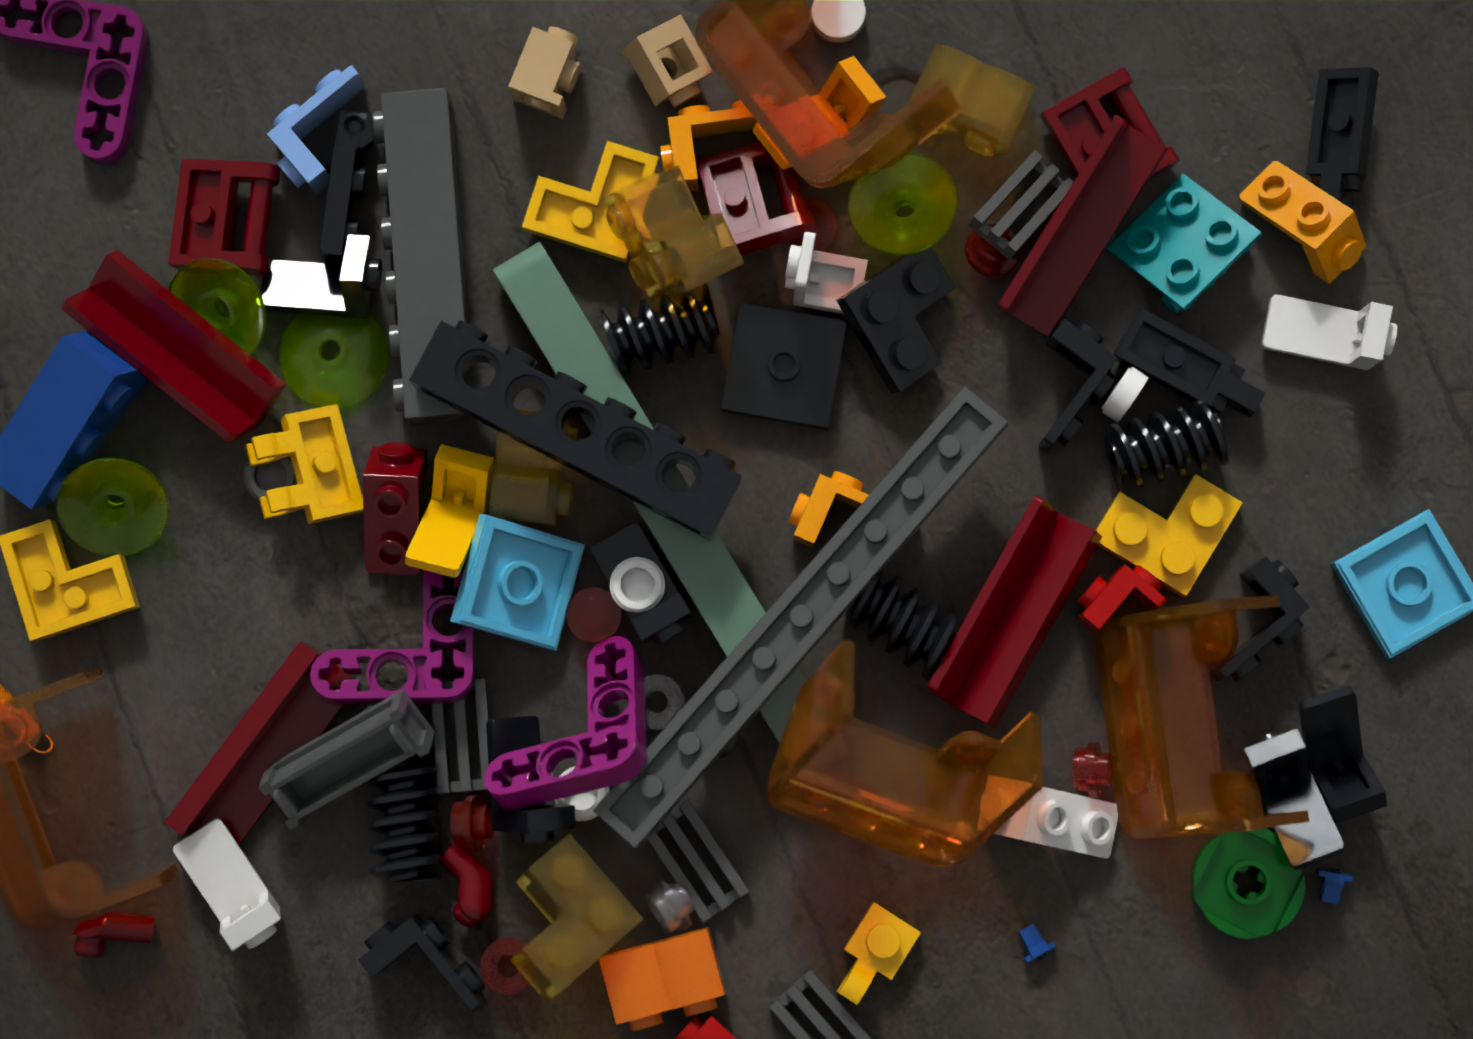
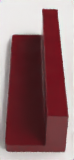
(1082, 226)
(175, 348)
(1014, 612)
(276, 724)

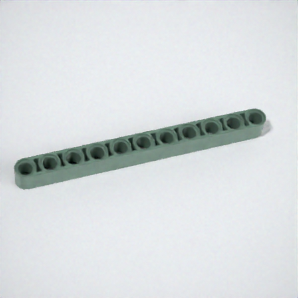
(700, 564)

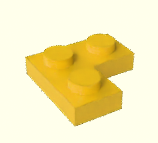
(579, 215)
(1174, 546)
(52, 594)

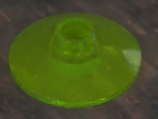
(910, 182)
(213, 280)
(341, 380)
(110, 526)

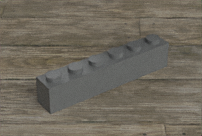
(423, 234)

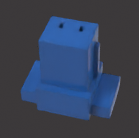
(1332, 884)
(1034, 943)

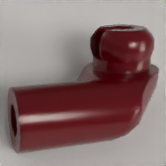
(475, 886)
(111, 926)

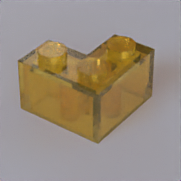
(667, 236)
(583, 912)

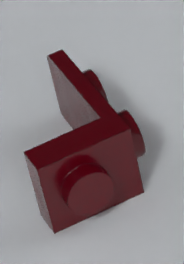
(392, 505)

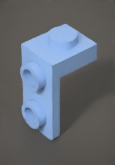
(299, 121)

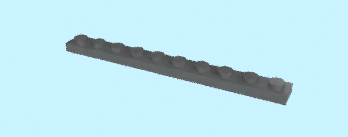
(802, 616)

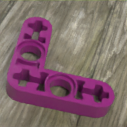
(95, 42)
(419, 662)
(602, 739)

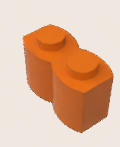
(662, 978)

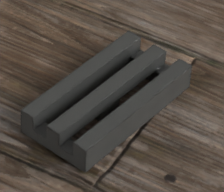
(1045, 178)
(465, 781)
(721, 900)
(794, 993)

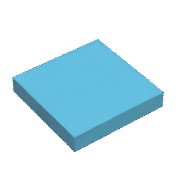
(517, 582)
(1406, 584)

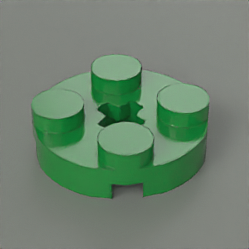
(1216, 891)

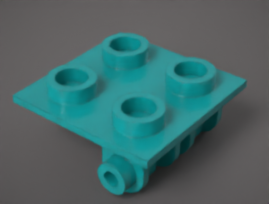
(1184, 243)

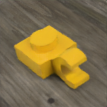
(879, 946)

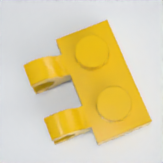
(321, 463)

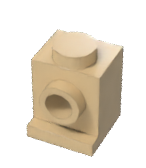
(677, 49)
(546, 70)

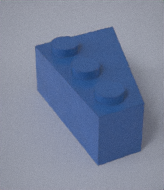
(64, 417)

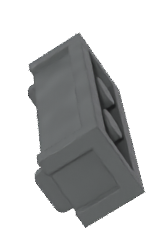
(347, 756)

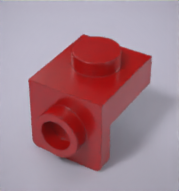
(1105, 597)

